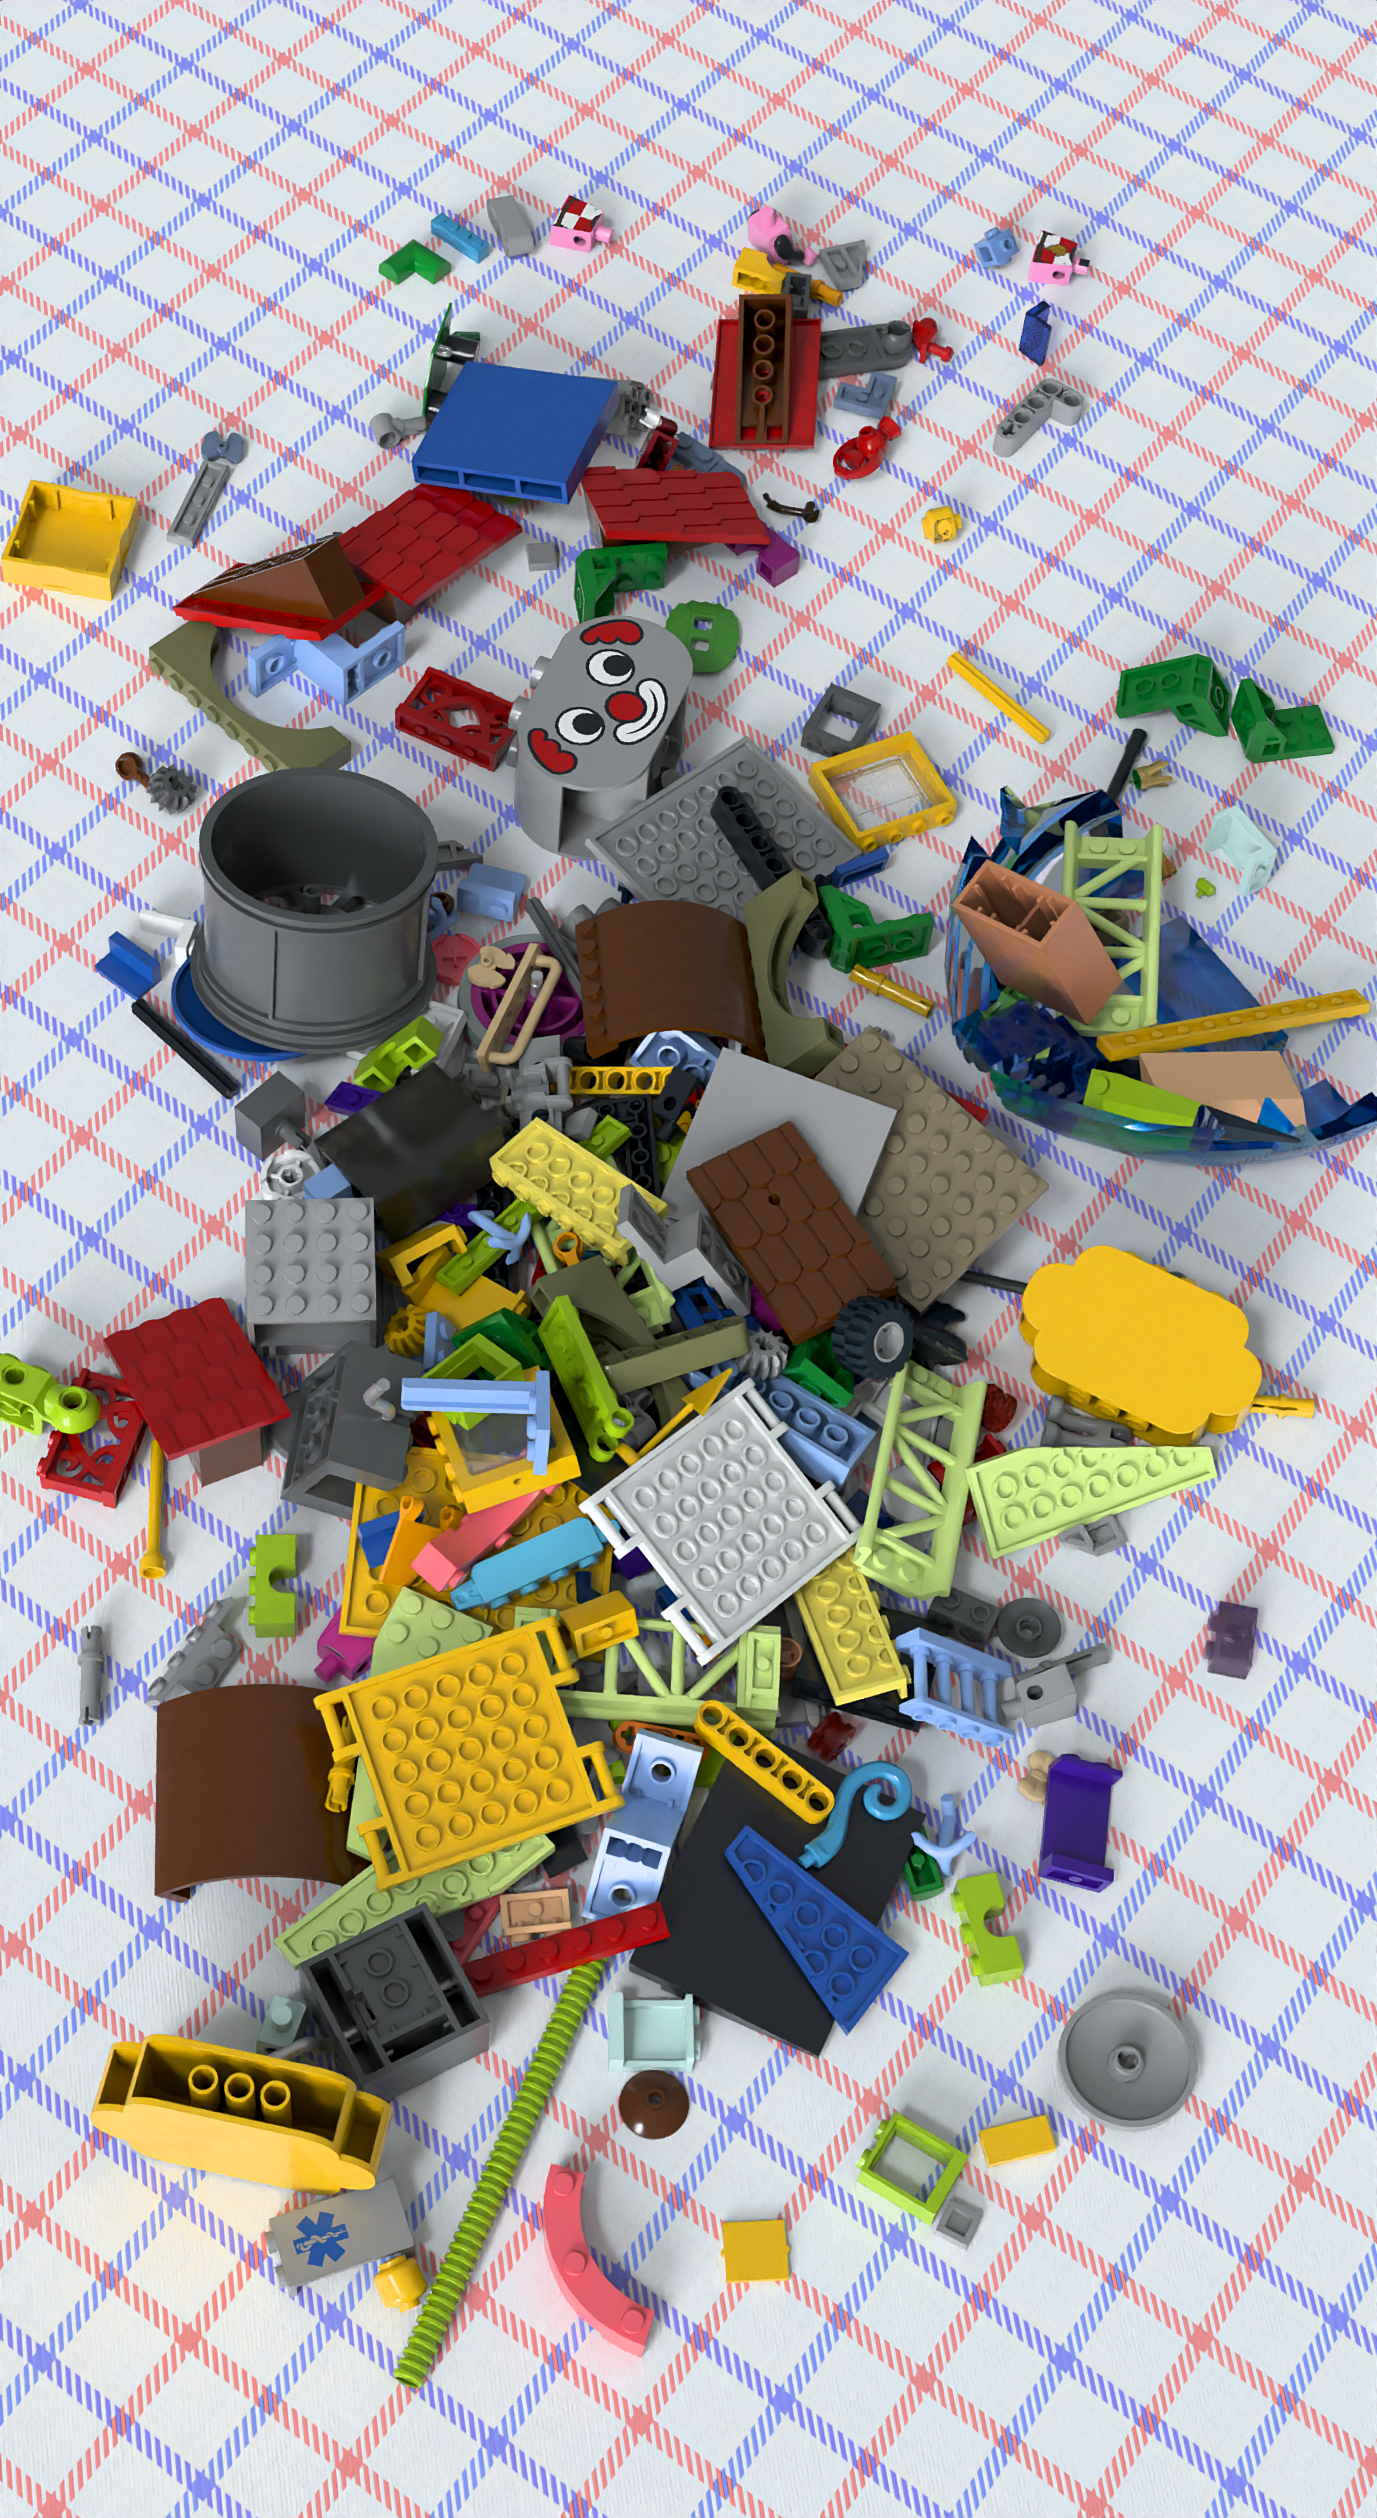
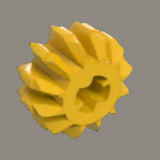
(407, 1331)

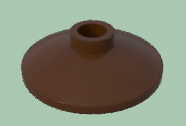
(653, 2120)

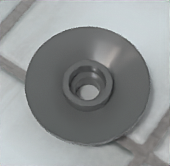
(1032, 1616)

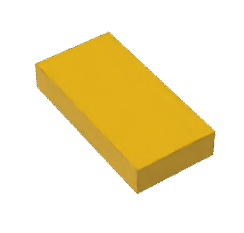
(1016, 2141)

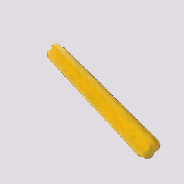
(999, 698)

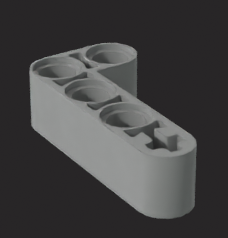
(1045, 401)

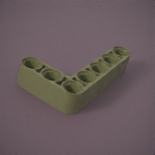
(672, 1354)

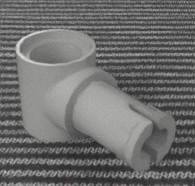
(391, 430)

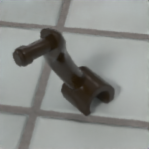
(807, 513)

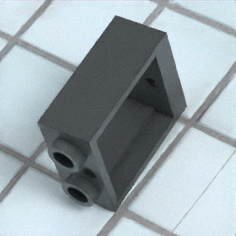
(849, 706)

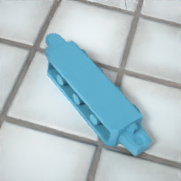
(531, 1564)

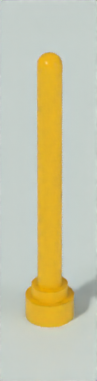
(152, 1563)

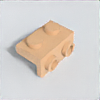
(534, 1914)

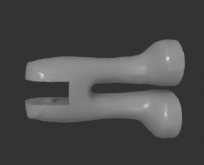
(1102, 1431)

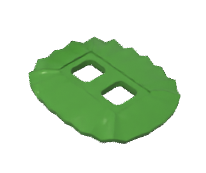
(722, 637)

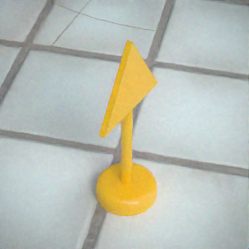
(699, 1400)

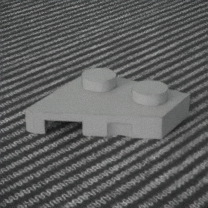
(844, 264)

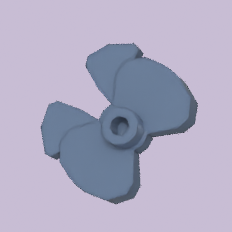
(231, 449)

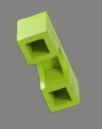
(410, 1046)
(273, 1611)
(992, 1957)

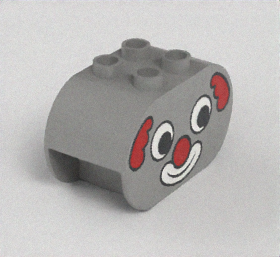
(597, 729)

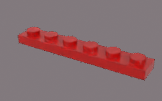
(567, 1949)

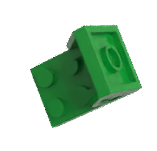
(613, 571)
(1184, 684)
(1280, 733)
(872, 943)
(510, 1333)
(816, 1370)

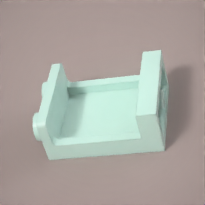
(1244, 846)
(652, 2034)

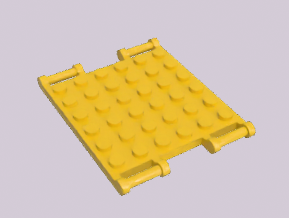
(468, 1752)

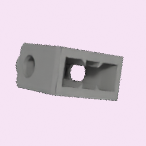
(1042, 1698)

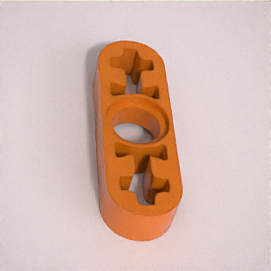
(620, 1743)

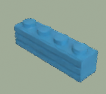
(459, 238)

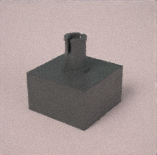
(272, 1117)

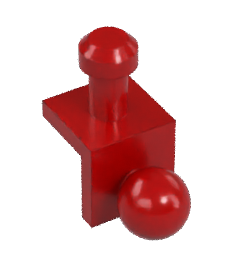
(925, 338)

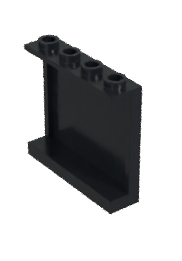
(884, 1707)

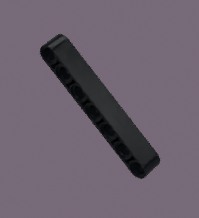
(764, 860)

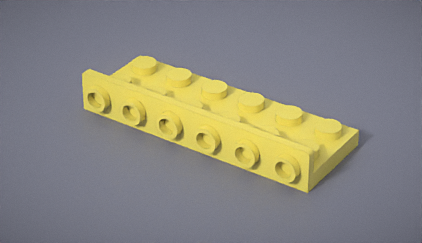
(568, 1186)
(850, 1633)

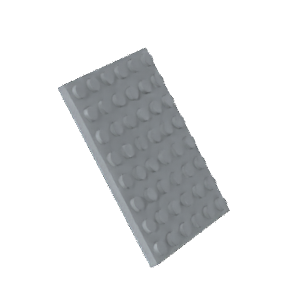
(679, 853)

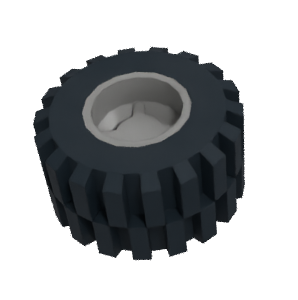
(873, 1337)

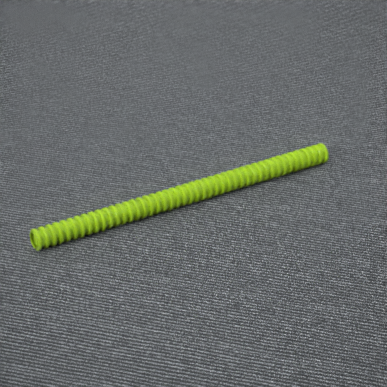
(497, 2174)

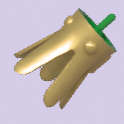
(1150, 775)

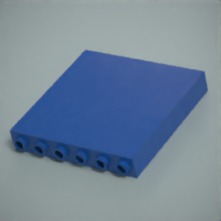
(516, 432)

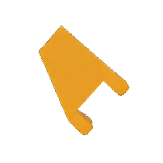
(411, 1538)

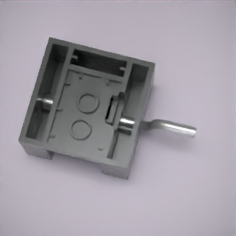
(349, 1429)
(418, 1999)

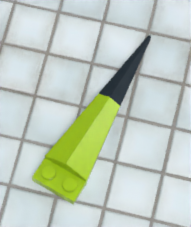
(1154, 1105)

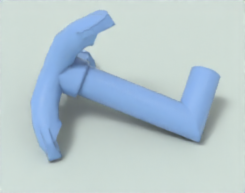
(439, 918)
(501, 1237)
(945, 1849)

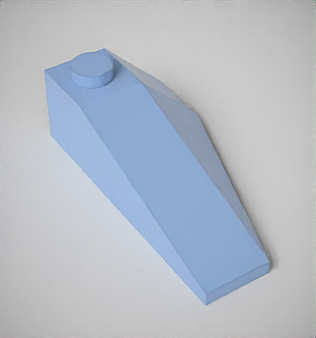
(682, 1049)

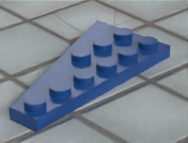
(829, 1940)

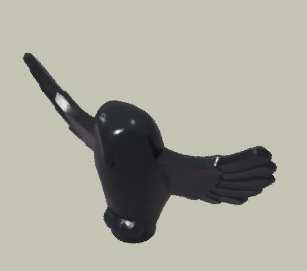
(933, 1339)

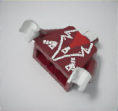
(659, 443)

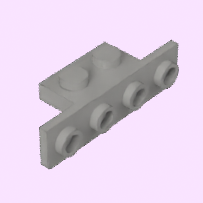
(202, 1659)

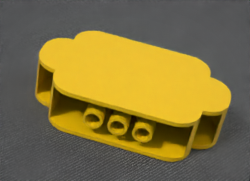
(1139, 1347)
(242, 2114)

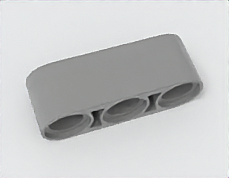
(510, 226)

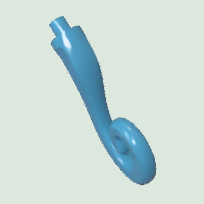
(829, 1842)

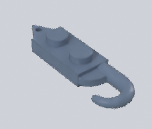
(701, 458)

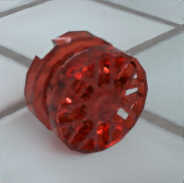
(998, 1409)
(831, 1737)

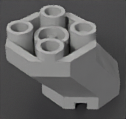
(633, 402)

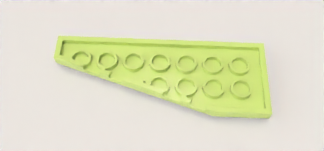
(1047, 1490)
(411, 1633)
(361, 1906)

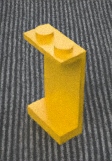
(473, 1304)

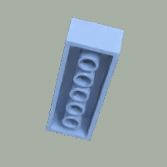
(820, 1437)

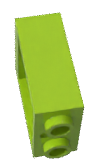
(465, 1360)
(927, 2143)

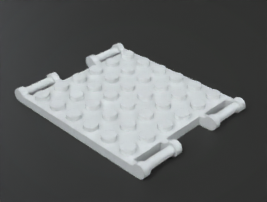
(725, 1519)

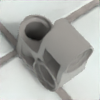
(644, 1426)

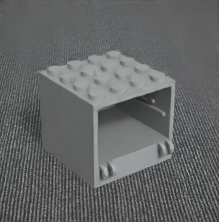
(310, 1275)

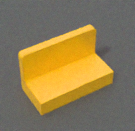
(600, 1623)

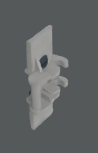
(530, 1091)

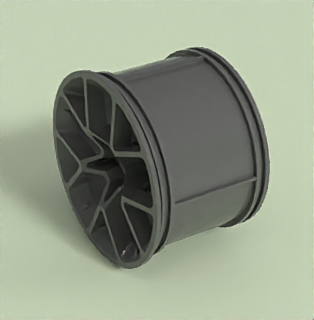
(315, 971)

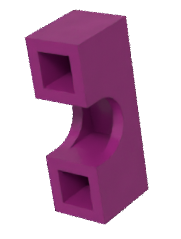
(775, 561)

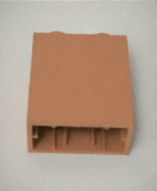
(1037, 942)

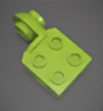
(35, 1398)

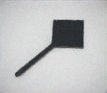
(567, 1849)

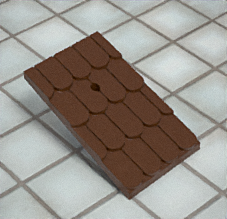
(791, 1230)

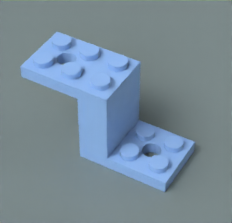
(328, 663)
(646, 1830)

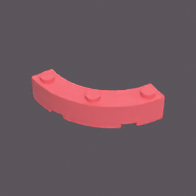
(454, 1553)
(576, 2273)

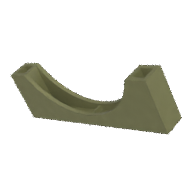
(186, 663)
(772, 928)
(610, 1314)

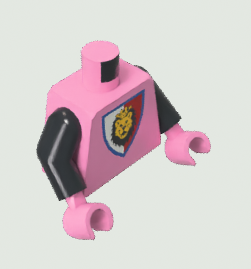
(772, 236)

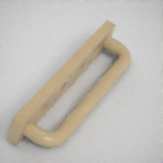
(509, 1009)

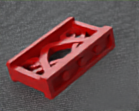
(457, 741)
(111, 1475)

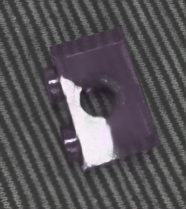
(1240, 1625)

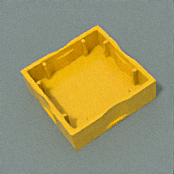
(70, 540)

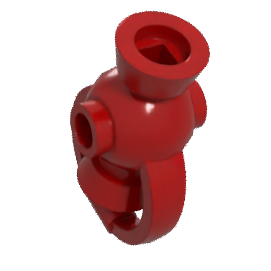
(869, 446)

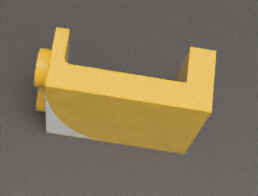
(394, 1258)

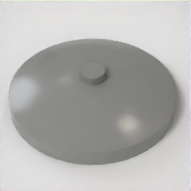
(1126, 2062)

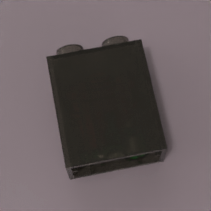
(417, 1149)

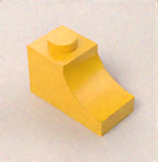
(755, 274)

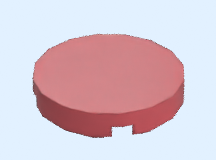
(453, 956)

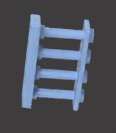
(969, 1666)

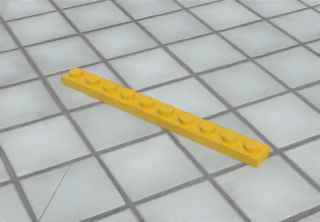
(1232, 1025)

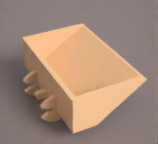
(1227, 1081)

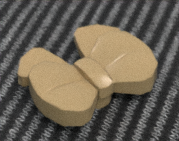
(484, 972)
(1034, 1785)

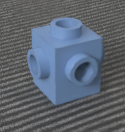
(996, 247)

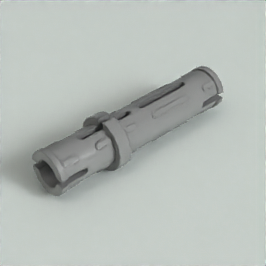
(90, 1662)
(1074, 1663)

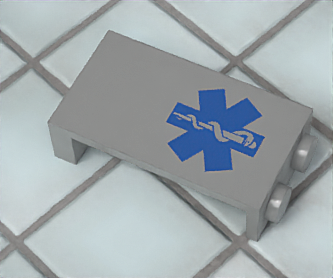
(339, 2235)

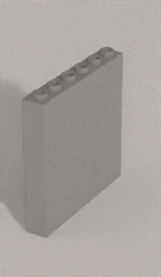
(755, 1097)

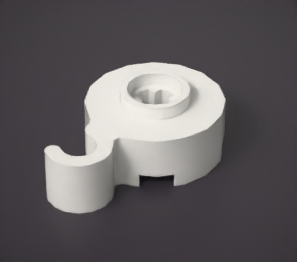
(282, 1170)

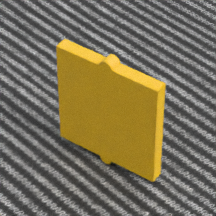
(755, 2251)

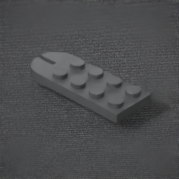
(865, 348)

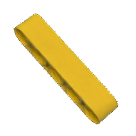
(607, 1081)
(771, 1777)

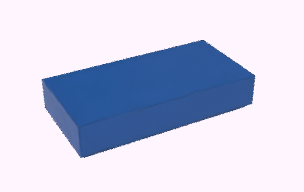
(860, 868)

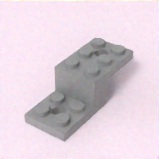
(684, 1250)

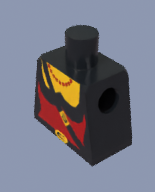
(677, 1104)

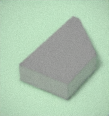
(454, 856)

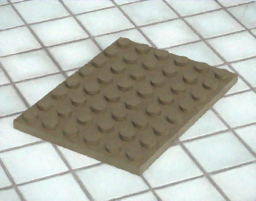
(942, 1178)

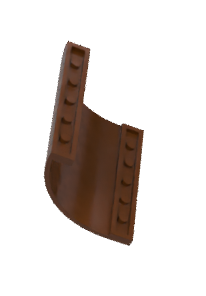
(667, 971)
(247, 1790)

